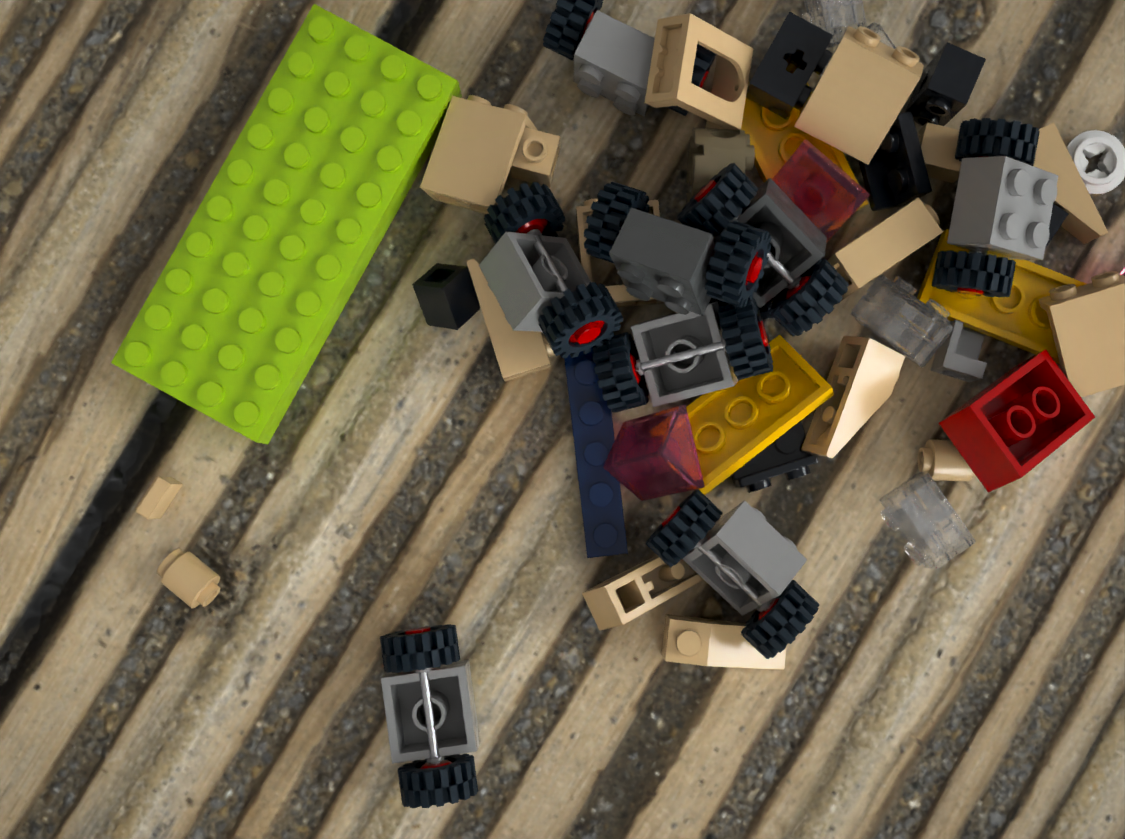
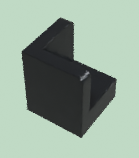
(447, 296)

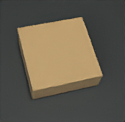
(158, 497)

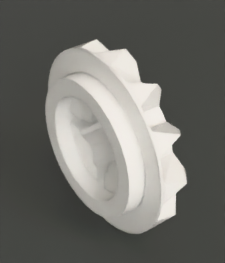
(1111, 162)

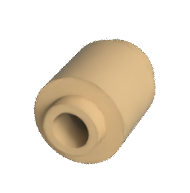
(943, 461)
(189, 578)

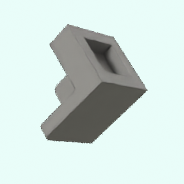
(960, 355)

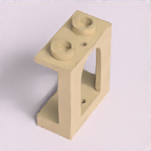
(674, 64)

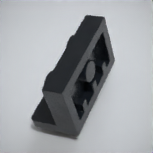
(897, 168)
(778, 458)

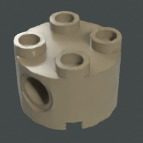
(712, 151)

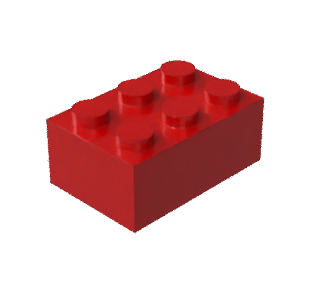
(1017, 421)

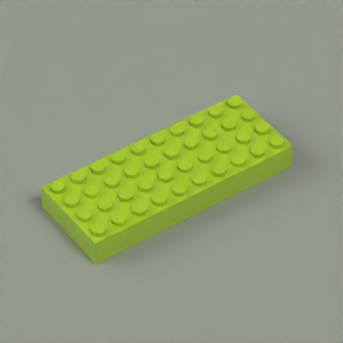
(288, 225)

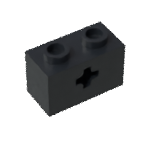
(798, 44)
(945, 85)

